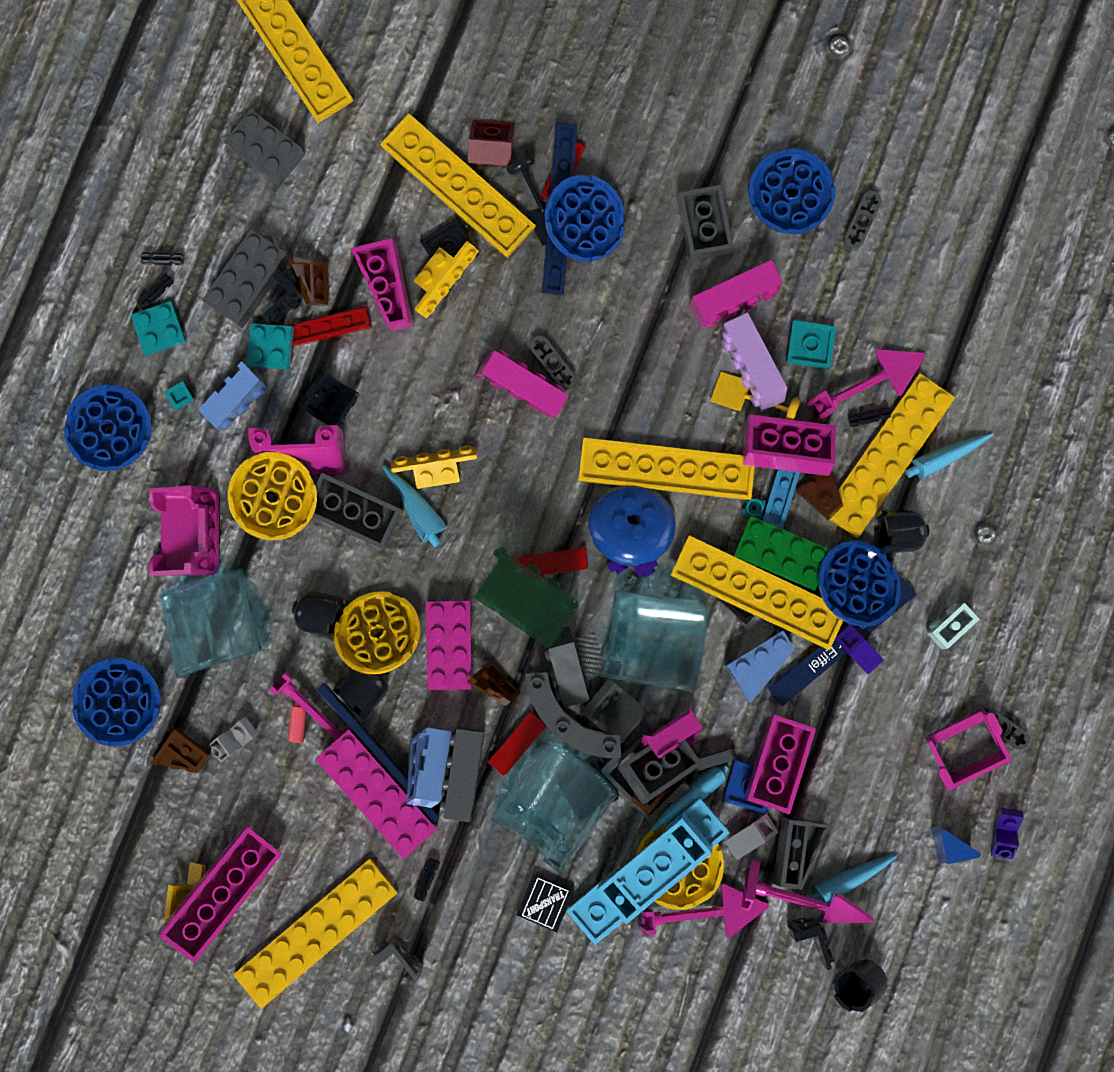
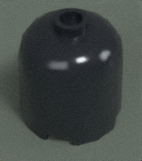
(900, 531)
(318, 613)
(362, 691)
(859, 985)

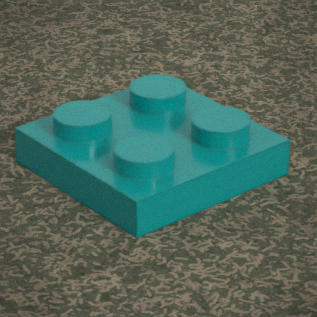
(158, 328)
(811, 345)
(270, 346)

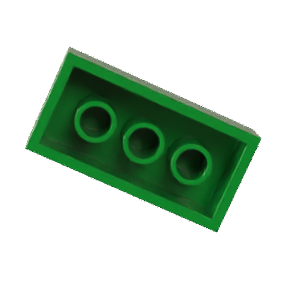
(780, 553)

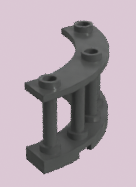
(564, 726)

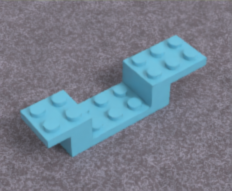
(650, 873)

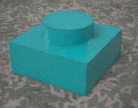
(179, 396)

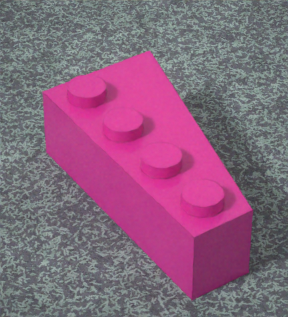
(385, 277)
(522, 383)

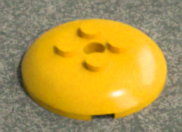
(290, 484)
(366, 618)
(696, 885)

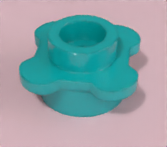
(759, 504)

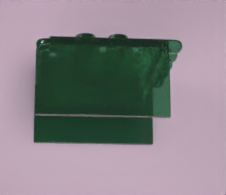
(527, 597)

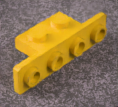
(440, 275)
(435, 468)
(178, 892)

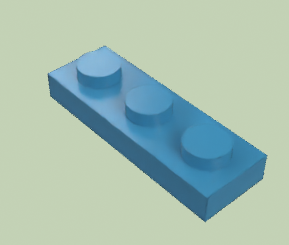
(780, 497)

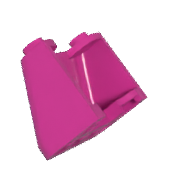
(323, 456)
(187, 531)

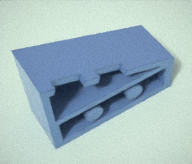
(233, 398)
(758, 665)
(427, 767)

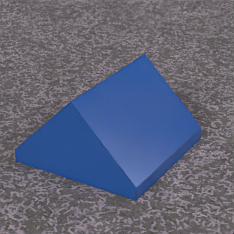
(951, 849)

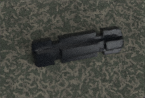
(162, 258)
(155, 291)
(869, 417)
(426, 879)

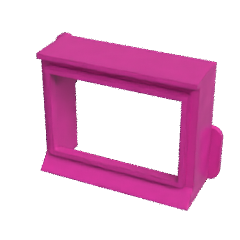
(670, 735)
(979, 767)

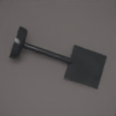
(539, 217)

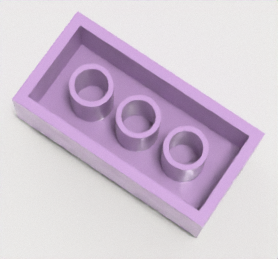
(753, 362)

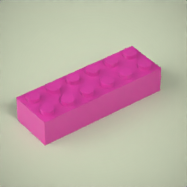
(376, 793)
(219, 893)

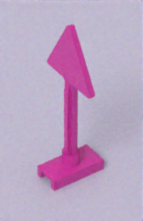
(897, 367)
(289, 689)
(837, 911)
(733, 916)

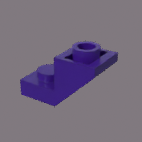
(643, 569)
(859, 649)
(1005, 833)

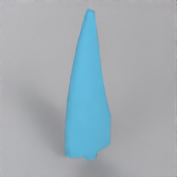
(944, 456)
(421, 514)
(701, 787)
(849, 879)

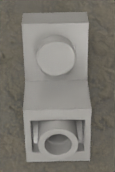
(233, 740)
(751, 836)

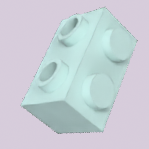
(952, 626)

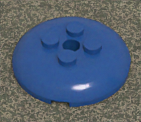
(794, 171)
(602, 215)
(87, 425)
(628, 542)
(874, 575)
(95, 705)

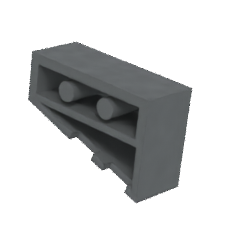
(566, 670)
(796, 850)

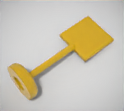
(732, 394)

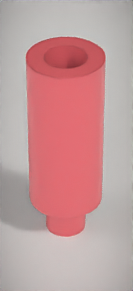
(297, 724)

